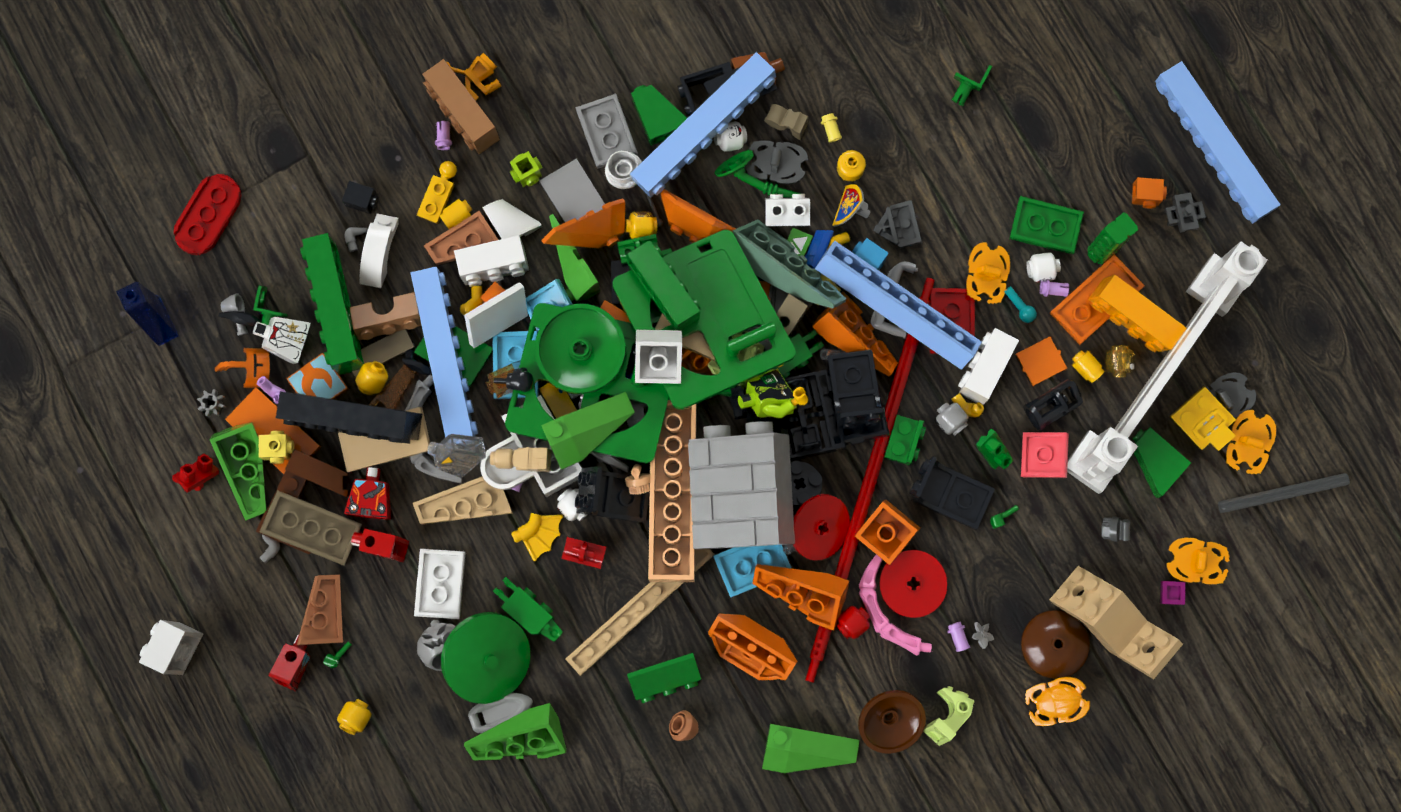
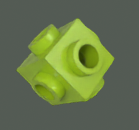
(526, 162)

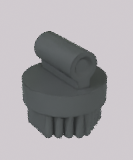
(1115, 529)

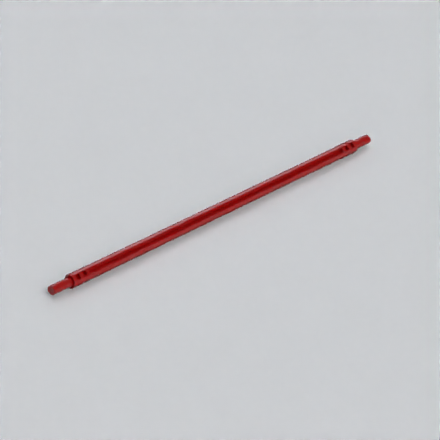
(869, 481)

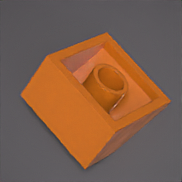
(887, 532)

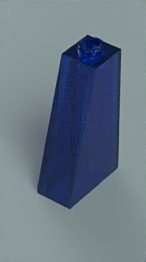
(147, 312)

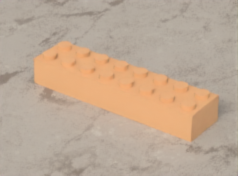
(670, 500)

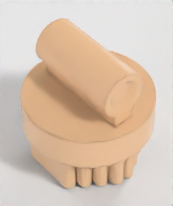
(638, 482)

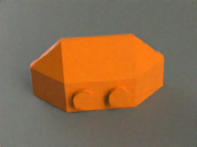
(689, 219)
(752, 647)

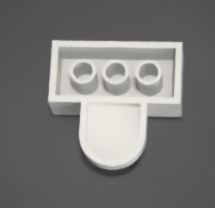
(508, 478)

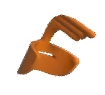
(262, 357)

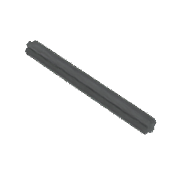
(1283, 493)

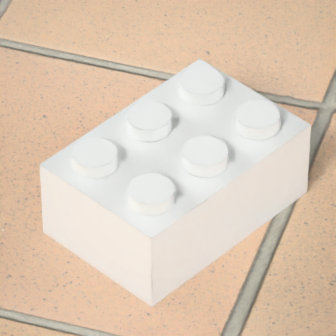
(491, 261)
(987, 366)
(170, 647)

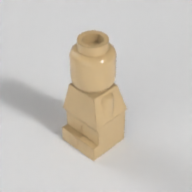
(523, 459)

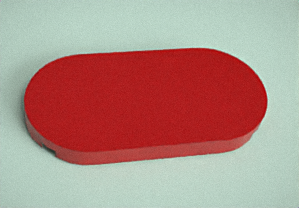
(207, 214)

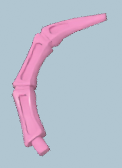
(879, 620)

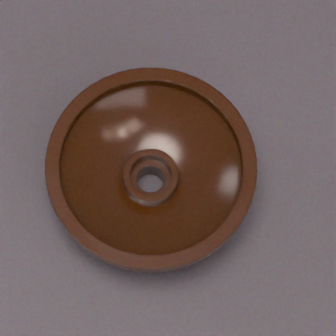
(1039, 646)
(897, 730)

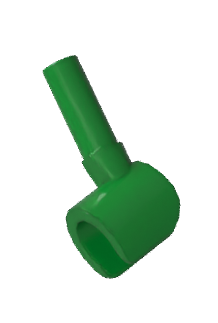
(998, 521)
(333, 661)

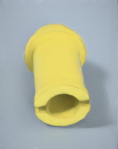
(831, 127)

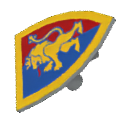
(851, 203)

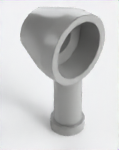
(235, 303)

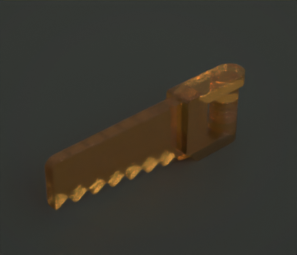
(394, 389)

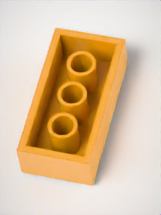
(1137, 314)

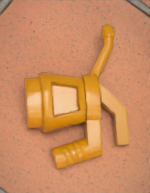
(478, 71)

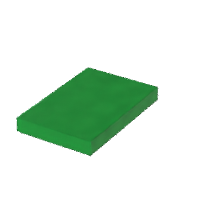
(1046, 225)
(473, 358)

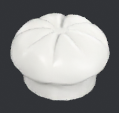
(619, 169)

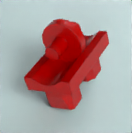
(194, 475)
(584, 552)

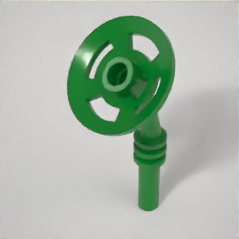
(735, 166)

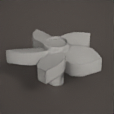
(982, 635)

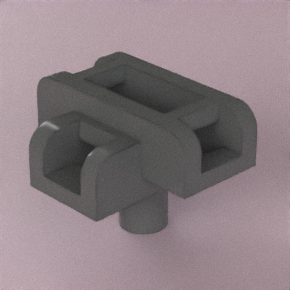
(1185, 210)

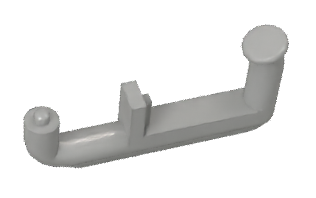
(877, 319)

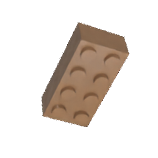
(460, 107)

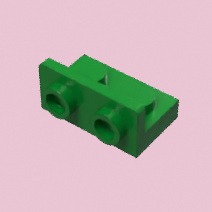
(904, 440)

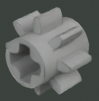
(212, 408)

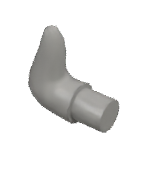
(350, 235)
(272, 550)

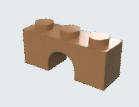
(370, 324)

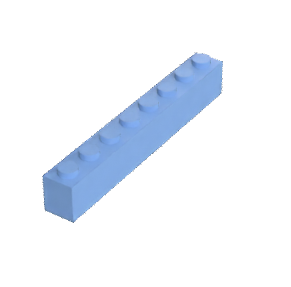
(703, 125)
(1216, 142)
(898, 305)
(442, 352)

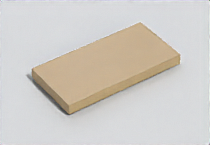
(366, 452)

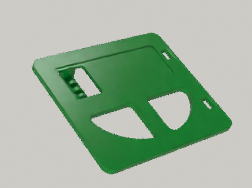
(729, 304)
(635, 443)

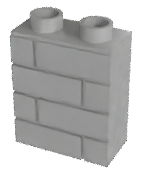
(741, 488)

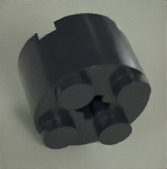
(808, 478)

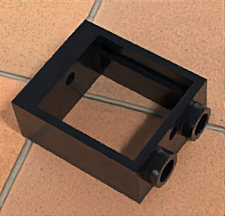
(697, 78)

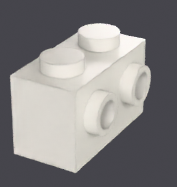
(787, 211)

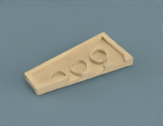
(462, 502)

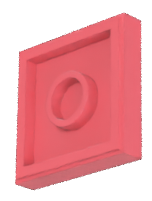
(1044, 455)

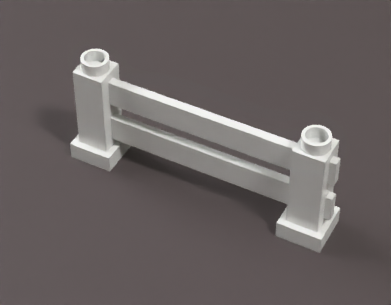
(1217, 288)

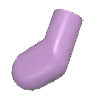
(271, 389)

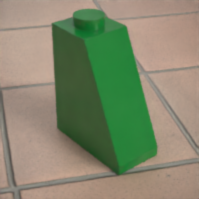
(656, 113)
(1158, 461)

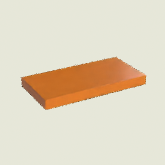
(1076, 311)
(262, 413)

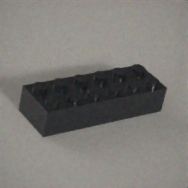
(348, 417)

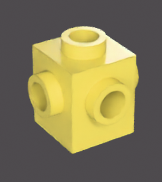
(275, 447)

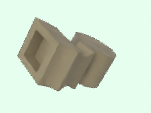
(782, 119)

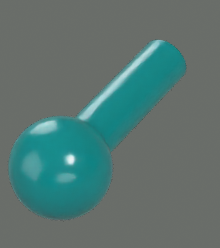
(1026, 313)

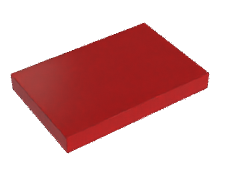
(956, 306)

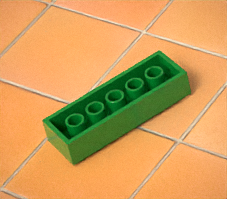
(332, 302)

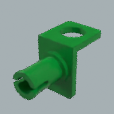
(967, 85)
(259, 303)

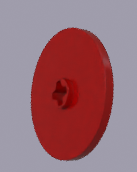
(823, 511)
(926, 596)

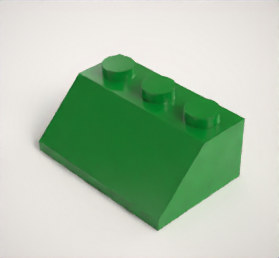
(664, 678)

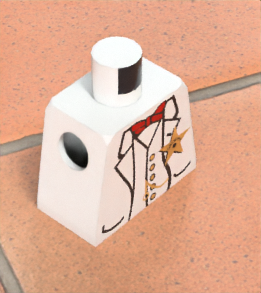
(283, 337)

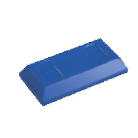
(818, 247)

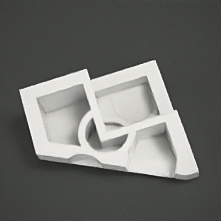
(509, 220)

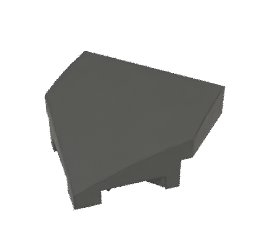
(900, 225)

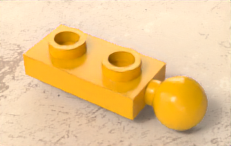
(438, 193)

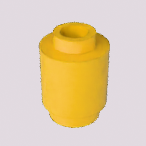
(455, 213)
(1087, 366)

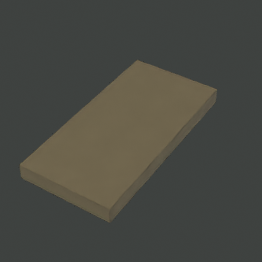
(309, 527)

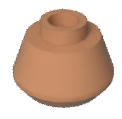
(683, 726)

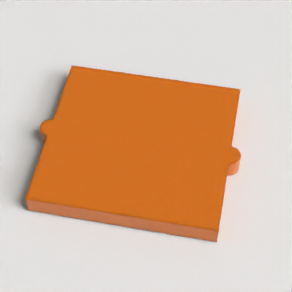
(1041, 361)

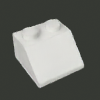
(658, 356)

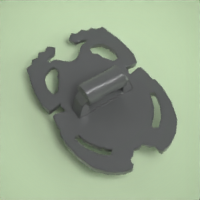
(778, 162)
(1233, 394)

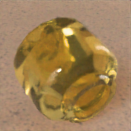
(1119, 360)

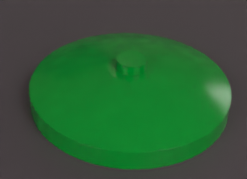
(580, 348)
(485, 657)

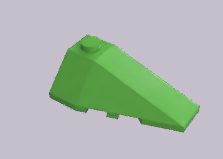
(576, 273)
(583, 430)
(239, 458)
(528, 733)
(800, 749)

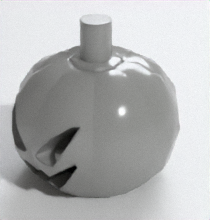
(432, 642)

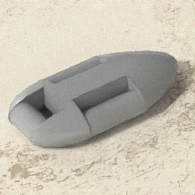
(498, 711)

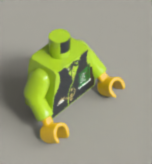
(771, 395)

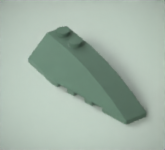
(780, 266)

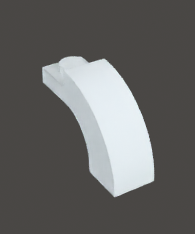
(376, 250)

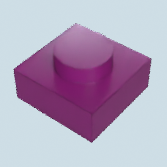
(1172, 593)

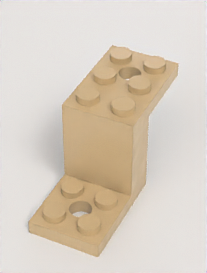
(1116, 622)

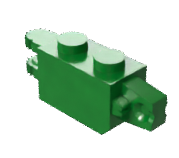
(802, 352)
(528, 612)

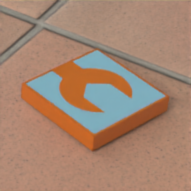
(318, 380)

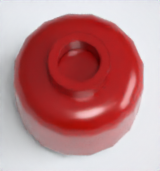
(853, 622)

